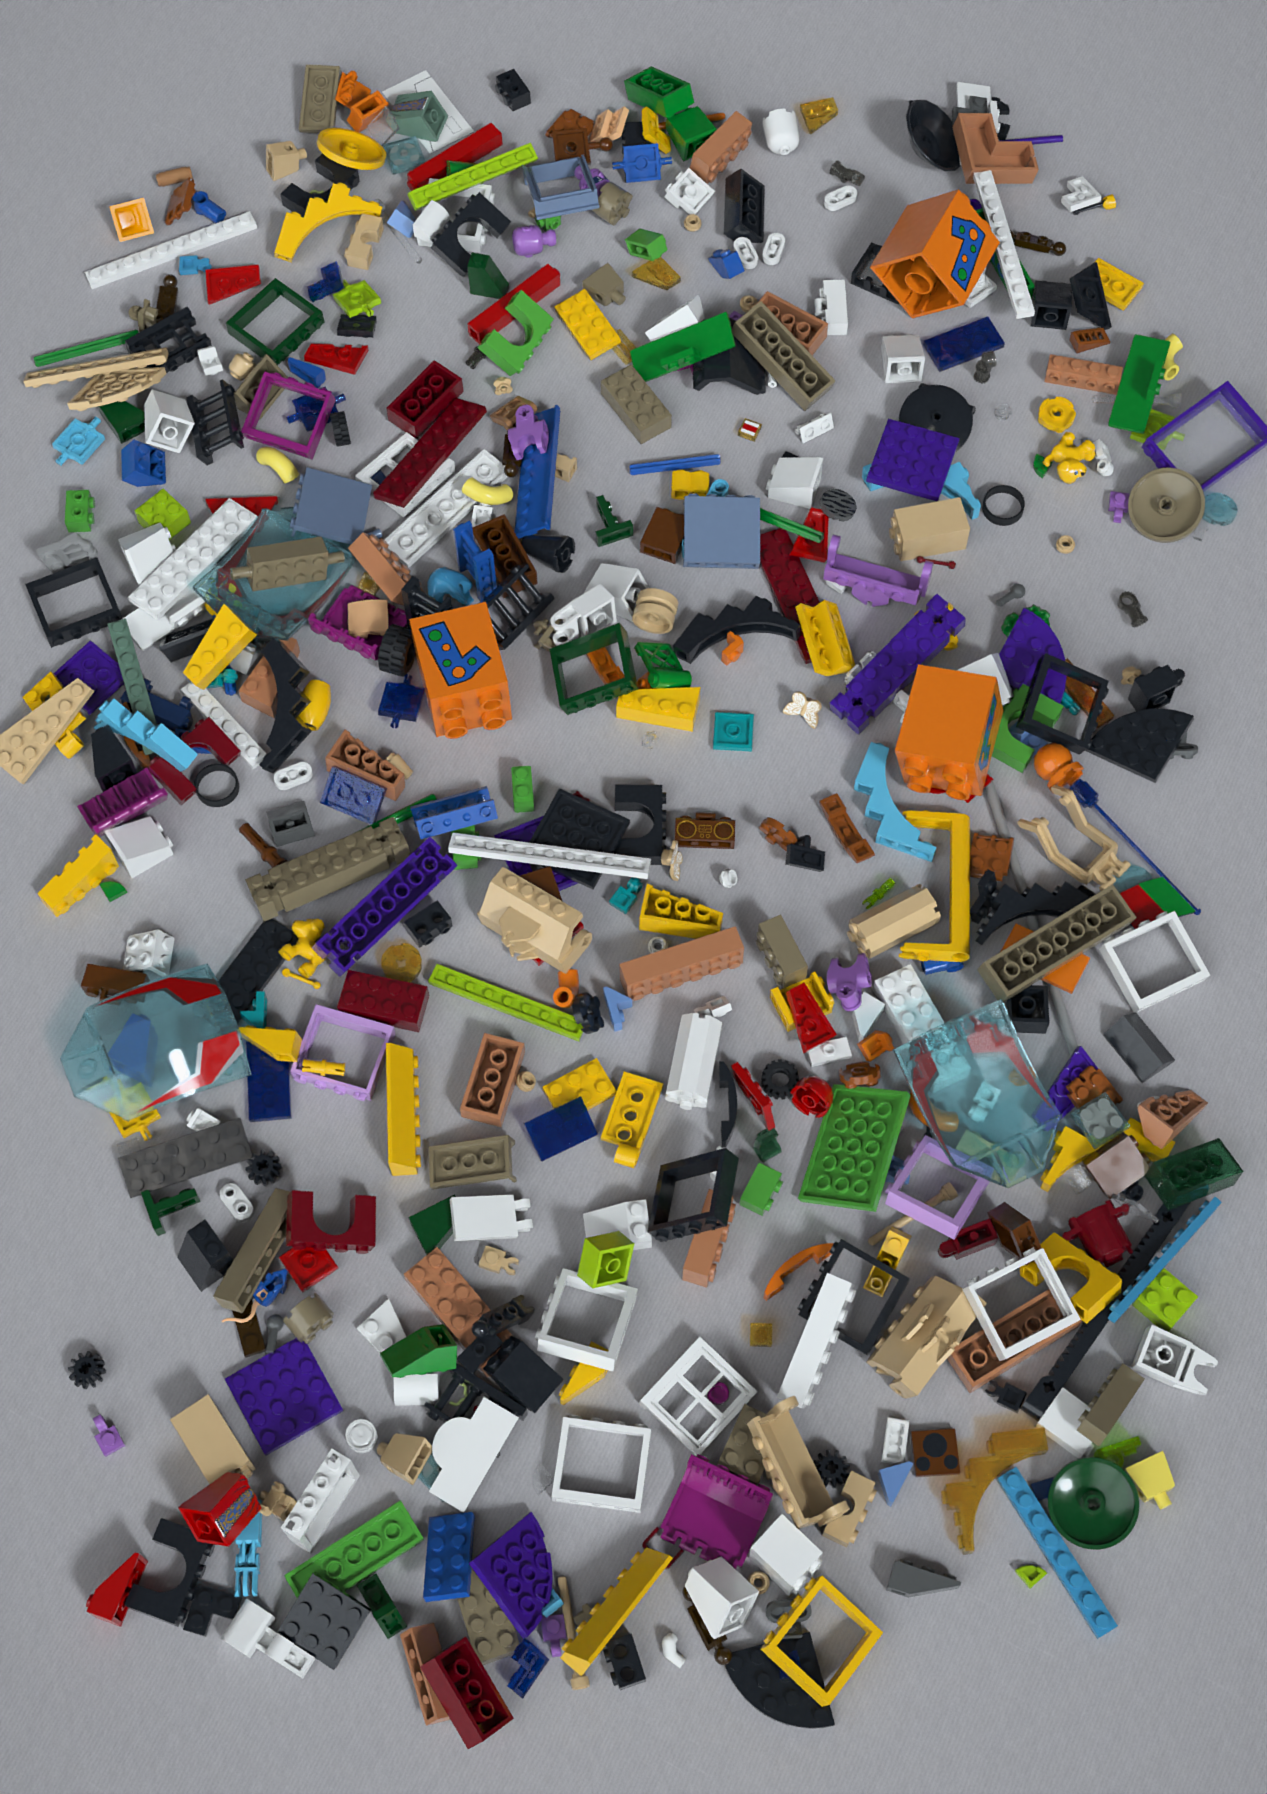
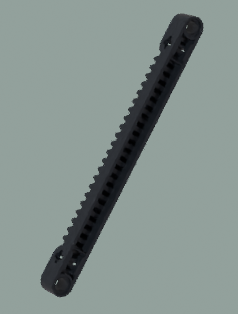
(1039, 1400)

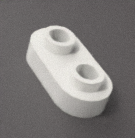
(838, 198)
(773, 252)
(748, 254)
(293, 776)
(236, 1201)

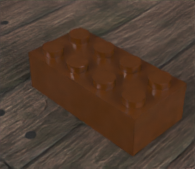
(506, 549)

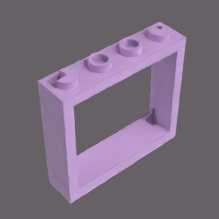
(348, 1021)
(923, 1212)

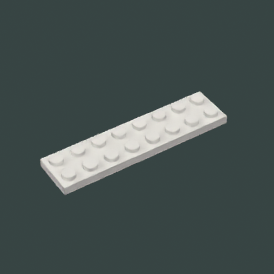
(443, 510)
(193, 559)

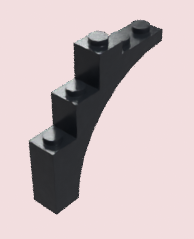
(756, 618)
(1033, 901)

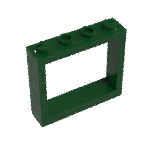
(257, 305)
(585, 645)

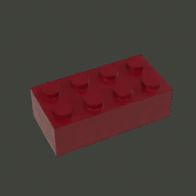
(425, 399)
(384, 1000)
(467, 1693)

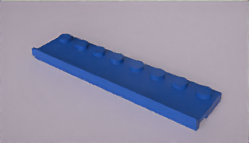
(538, 480)

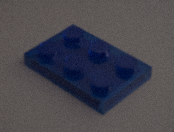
(353, 795)
(560, 1128)

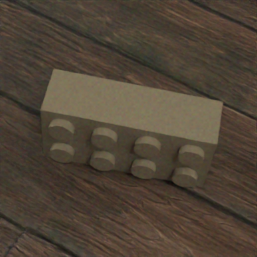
(636, 404)
(487, 1625)

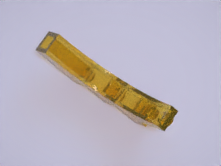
(964, 1497)

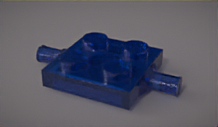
(309, 408)
(401, 701)

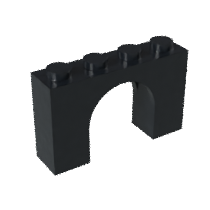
(297, 199)
(479, 211)
(649, 801)
(172, 1605)

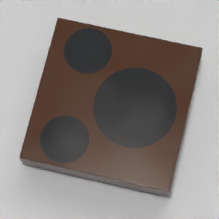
(935, 1453)

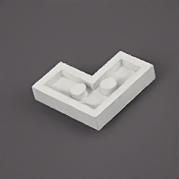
(1082, 194)

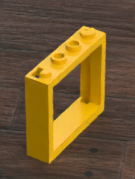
(873, 1633)

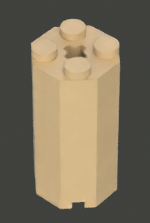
(893, 921)

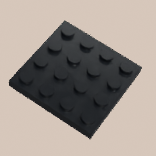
(579, 825)

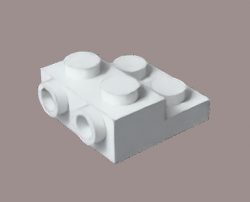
(688, 192)

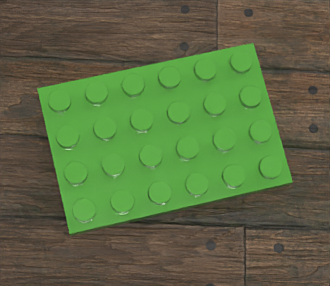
(854, 1148)

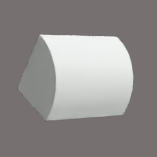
(430, 222)
(416, 1390)

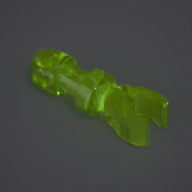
(878, 893)

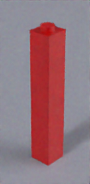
(467, 150)
(496, 315)

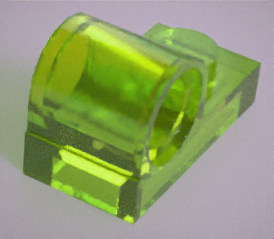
(1116, 1450)

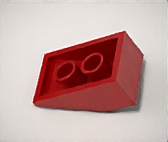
(110, 1596)

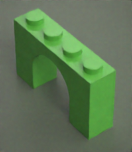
(535, 324)
(1009, 749)

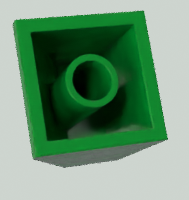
(689, 131)

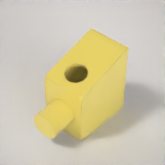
(1152, 1479)

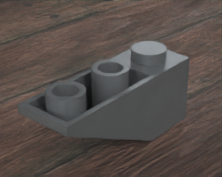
(913, 1581)

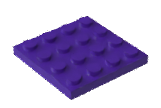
(912, 460)
(283, 1395)

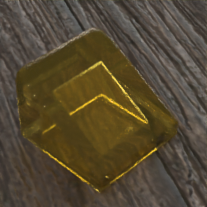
(368, 585)

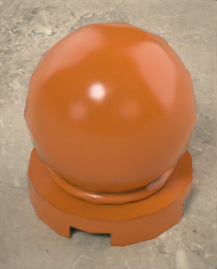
(1056, 765)

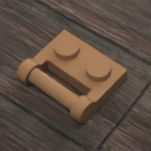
(506, 415)

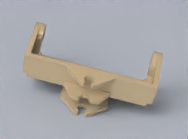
(533, 921)
(923, 1335)
(792, 1468)

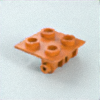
(350, 91)

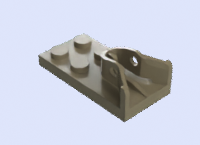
(318, 98)
(471, 1162)

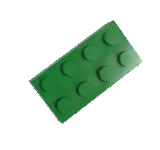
(659, 92)

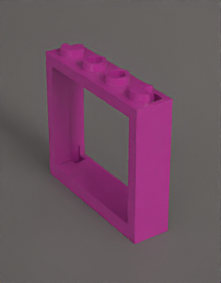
(292, 384)

